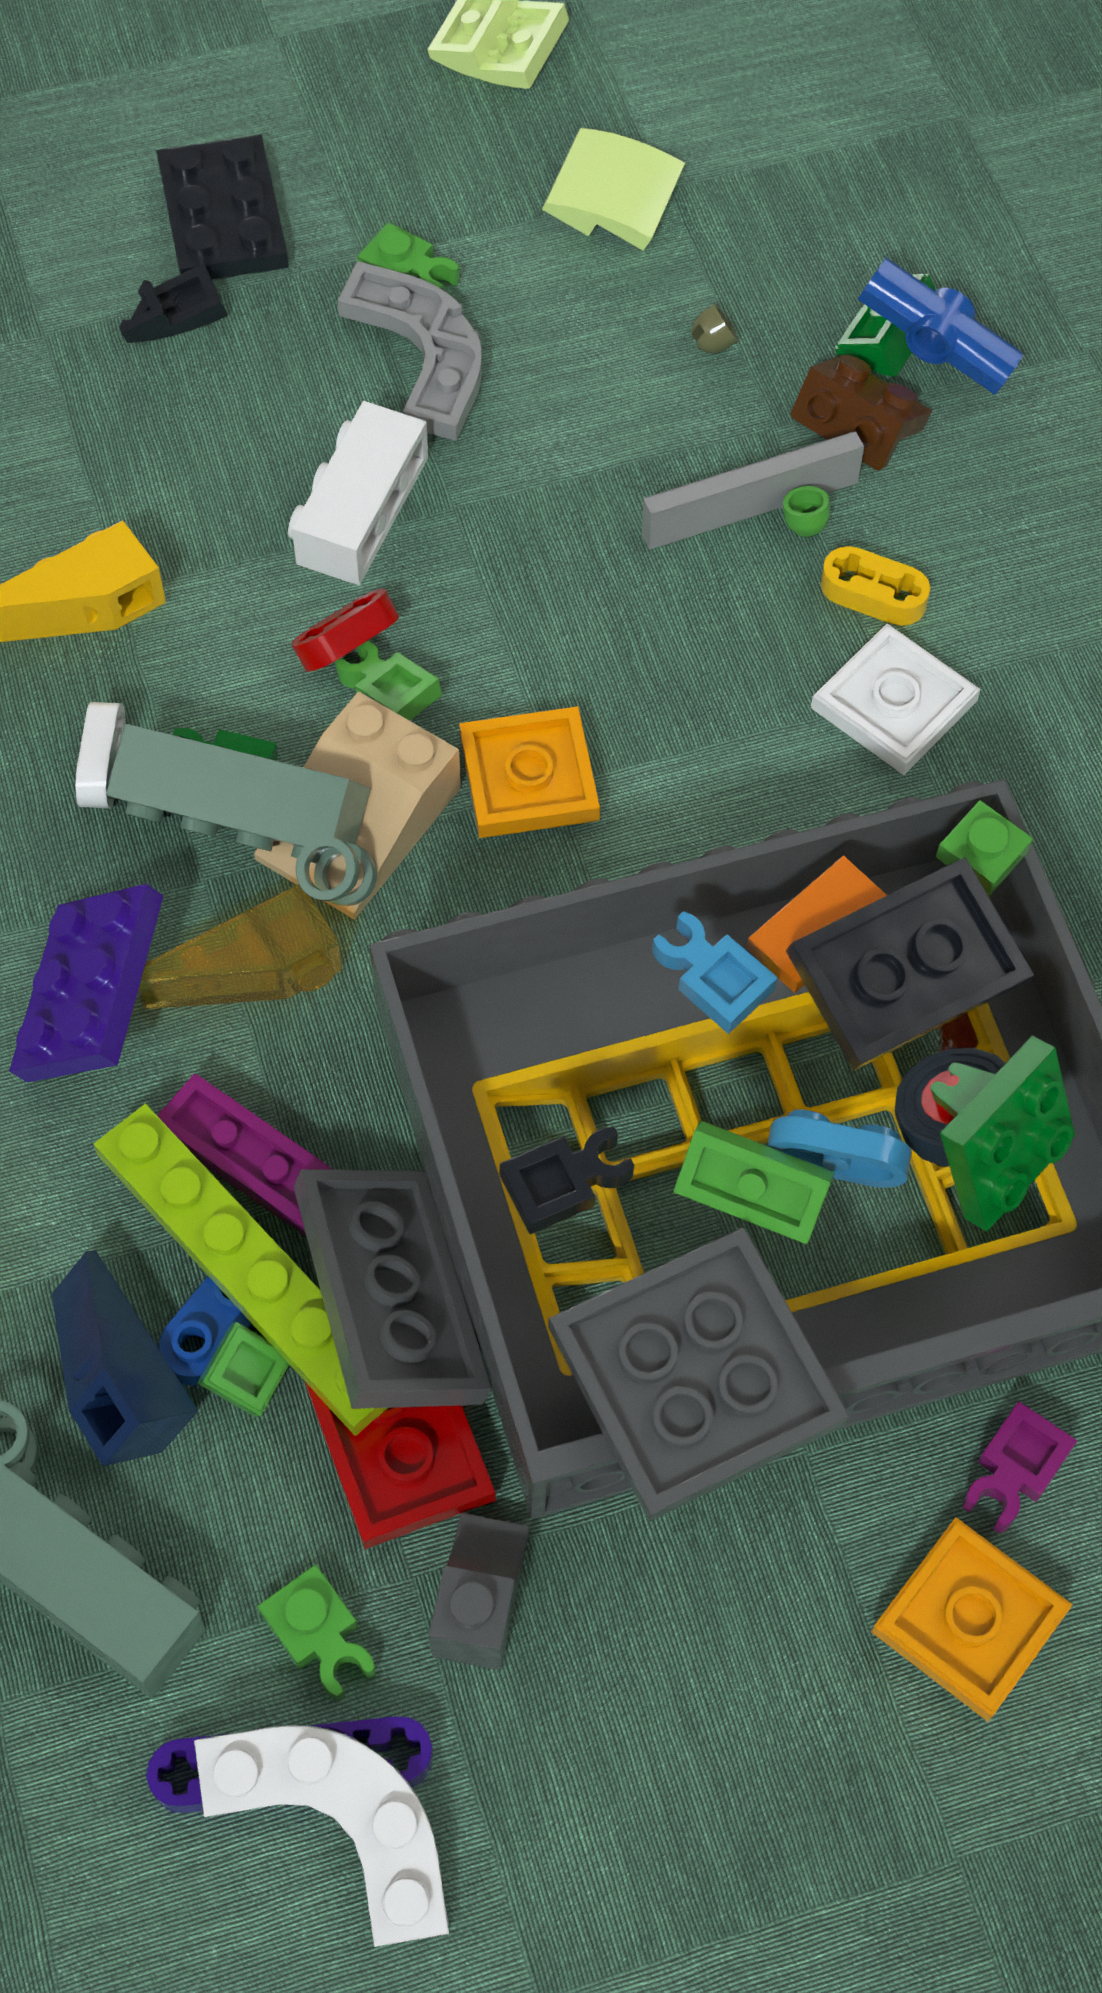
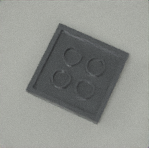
(697, 1373)

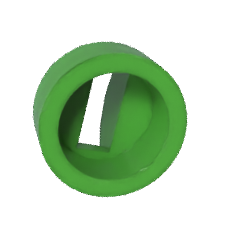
(806, 510)

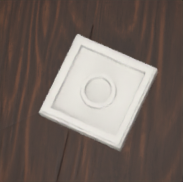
(895, 699)

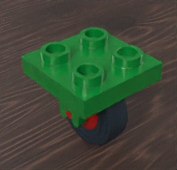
(987, 1122)

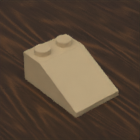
(409, 780)

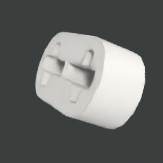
(98, 752)

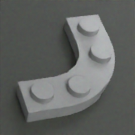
(435, 327)

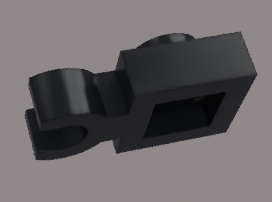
(557, 1183)

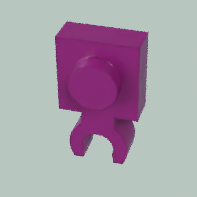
(1022, 1459)

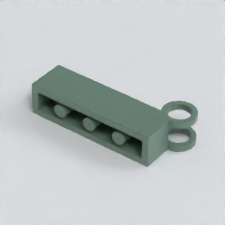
(249, 795)
(84, 1583)

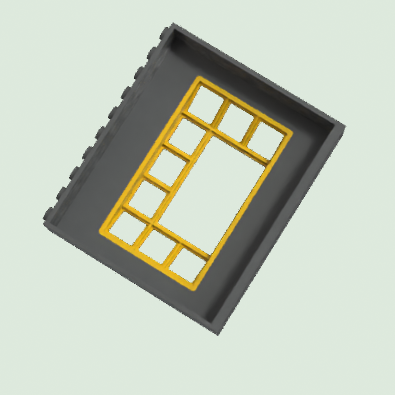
(574, 1005)

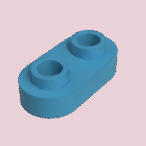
(857, 1155)

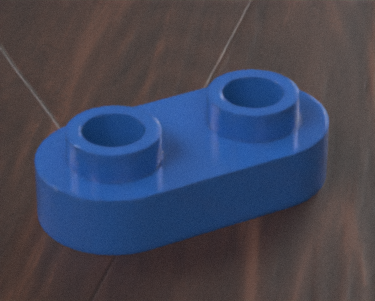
(203, 1315)

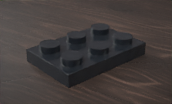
(223, 207)
(909, 963)

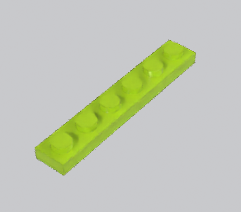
(232, 1252)

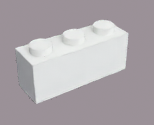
(359, 492)

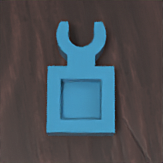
(718, 979)

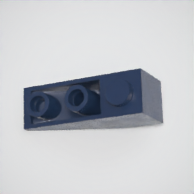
(113, 1370)

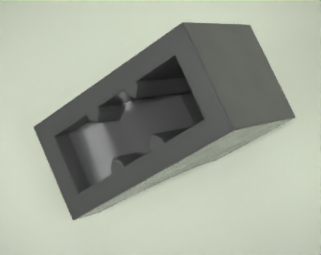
(478, 1592)

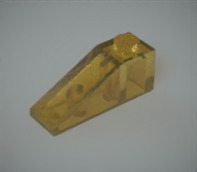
(250, 958)

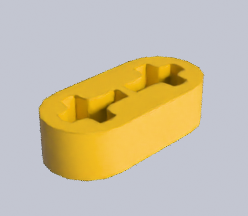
(875, 585)

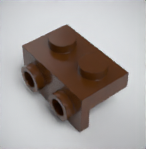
(847, 398)

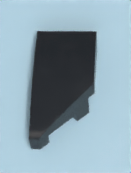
(174, 307)

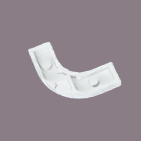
(355, 1789)

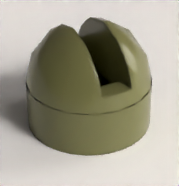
(713, 330)

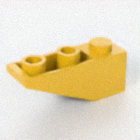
(82, 589)

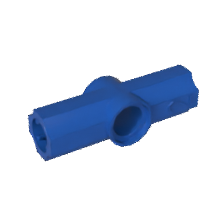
(940, 326)

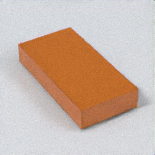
(827, 899)

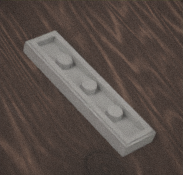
(749, 490)

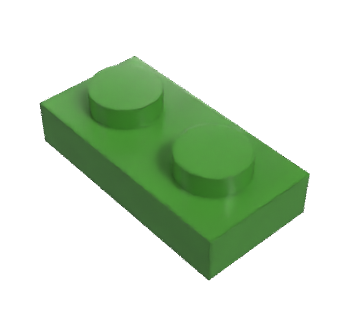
(753, 1182)

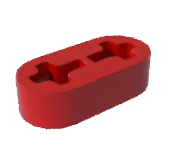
(345, 630)

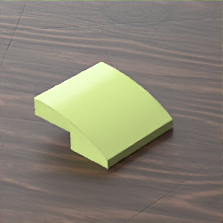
(499, 39)
(613, 185)

